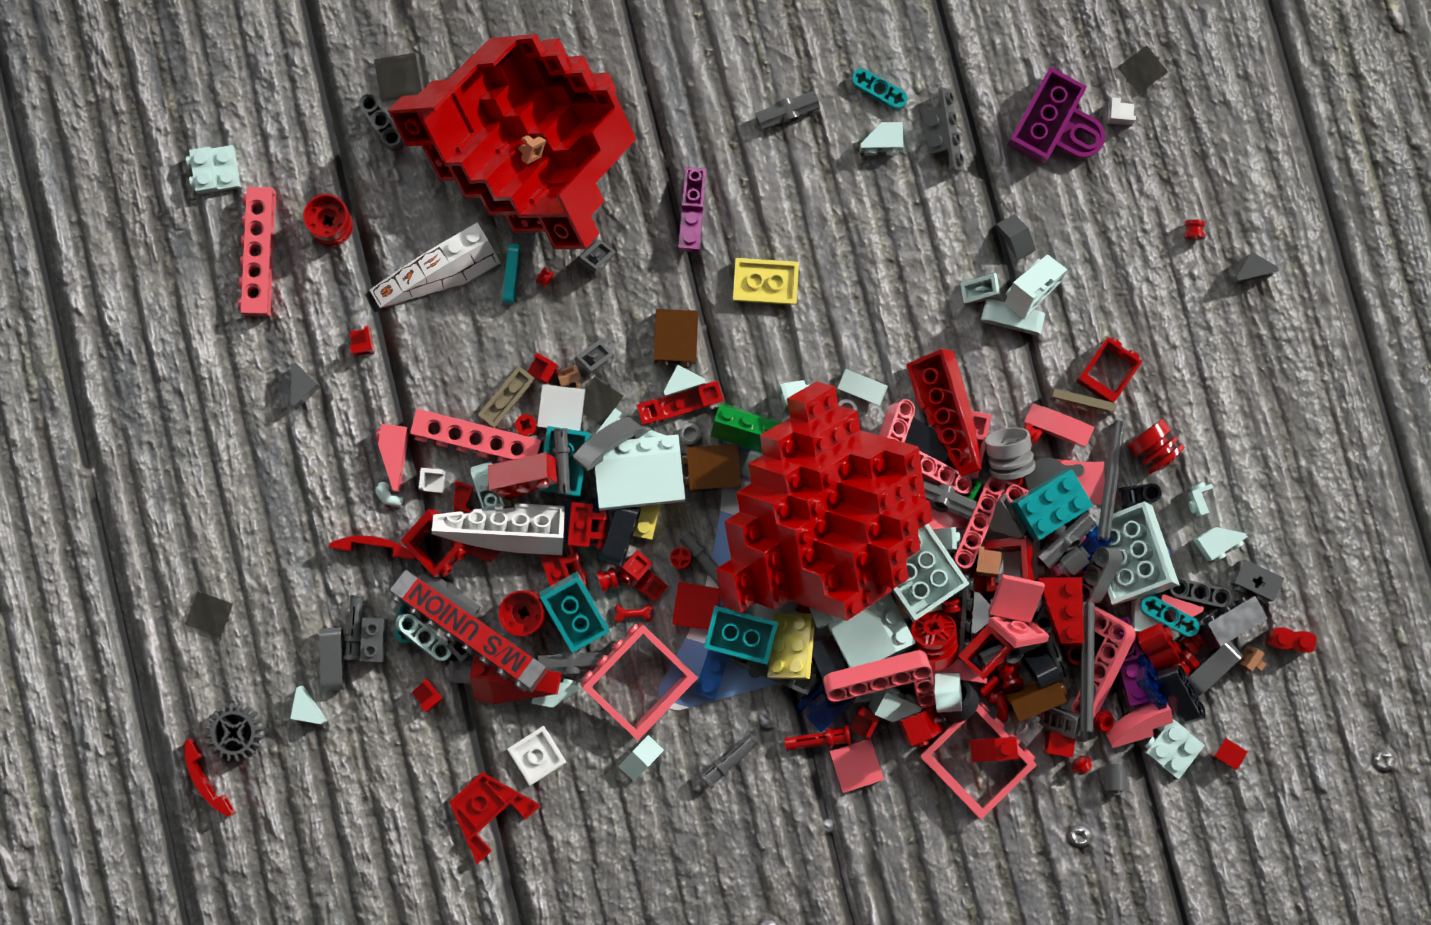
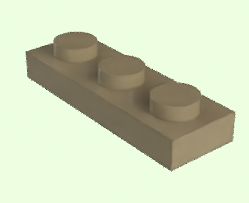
(506, 397)
(1082, 402)

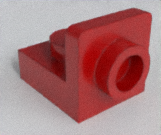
(634, 569)

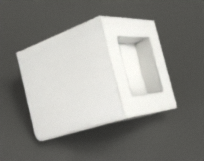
(1120, 112)
(431, 480)

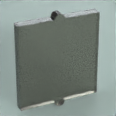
(1142, 69)
(600, 401)
(209, 614)

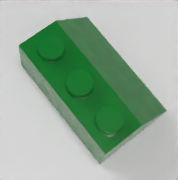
(741, 426)

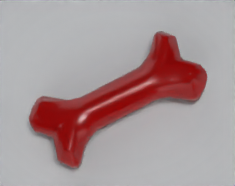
(644, 612)

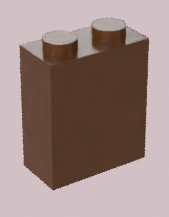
(675, 337)
(712, 467)
(1032, 700)

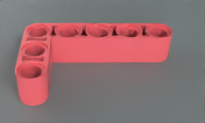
(932, 467)
(983, 517)
(1103, 657)
(882, 675)

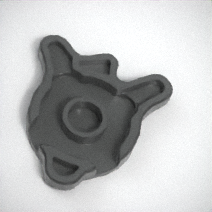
(1048, 467)

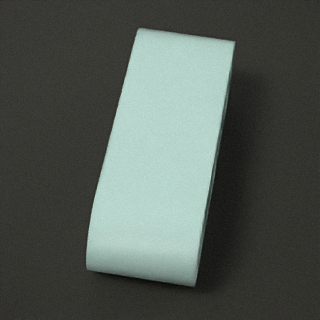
(1000, 315)
(413, 634)

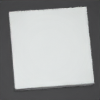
(561, 407)
(536, 755)

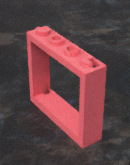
(662, 704)
(998, 727)

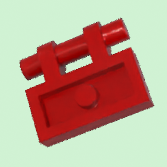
(581, 525)
(556, 567)

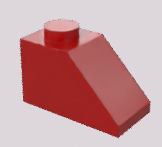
(994, 749)

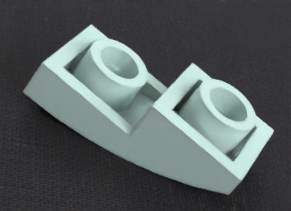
(862, 387)

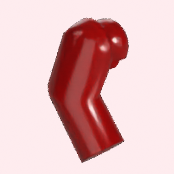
(998, 698)

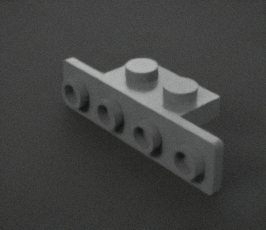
(942, 130)
(961, 617)

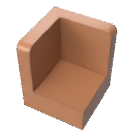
(988, 563)

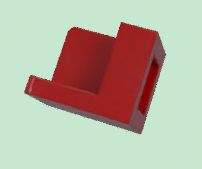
(361, 342)
(543, 368)
(427, 695)
(864, 722)
(1059, 744)
(1230, 754)

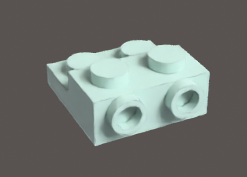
(213, 169)
(1173, 748)

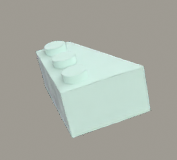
(1034, 286)

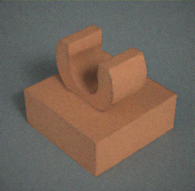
(532, 149)
(569, 375)
(1252, 659)

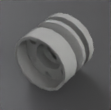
(1010, 453)

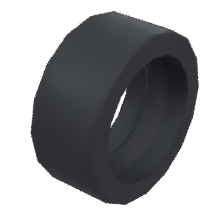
(969, 705)

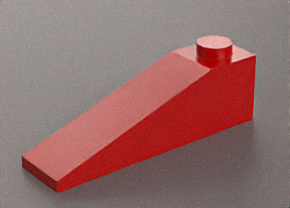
(494, 689)

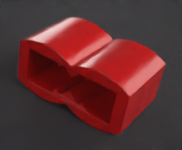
(1288, 639)
(1159, 646)

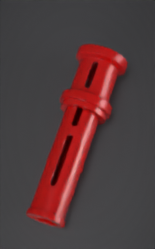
(828, 738)

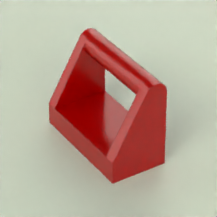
(978, 644)

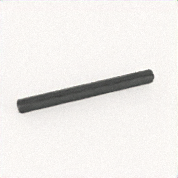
(1111, 480)
(1087, 669)

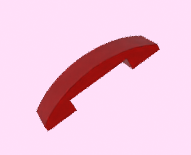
(680, 403)
(348, 545)
(192, 755)

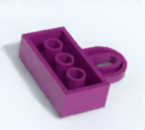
(1054, 119)

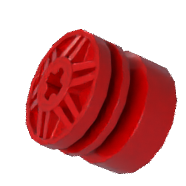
(324, 209)
(1156, 447)
(513, 620)
(937, 637)

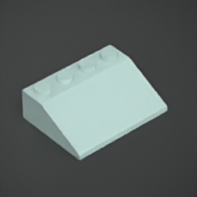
(641, 474)
(1145, 561)
(931, 577)
(873, 633)

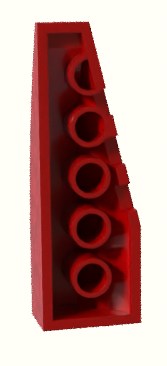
(946, 404)

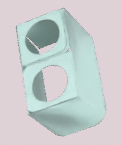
(948, 692)

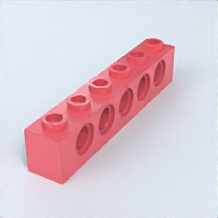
(261, 304)
(424, 420)

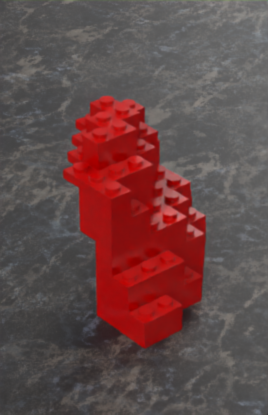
(517, 91)
(824, 513)

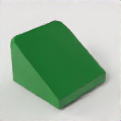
(975, 491)

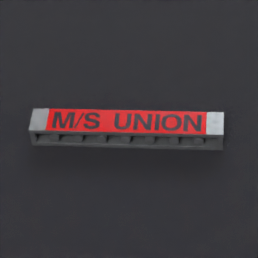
(468, 631)

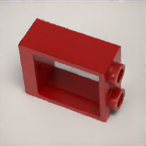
(1096, 387)
(417, 532)
(1013, 544)

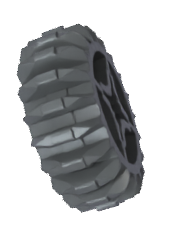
(222, 718)

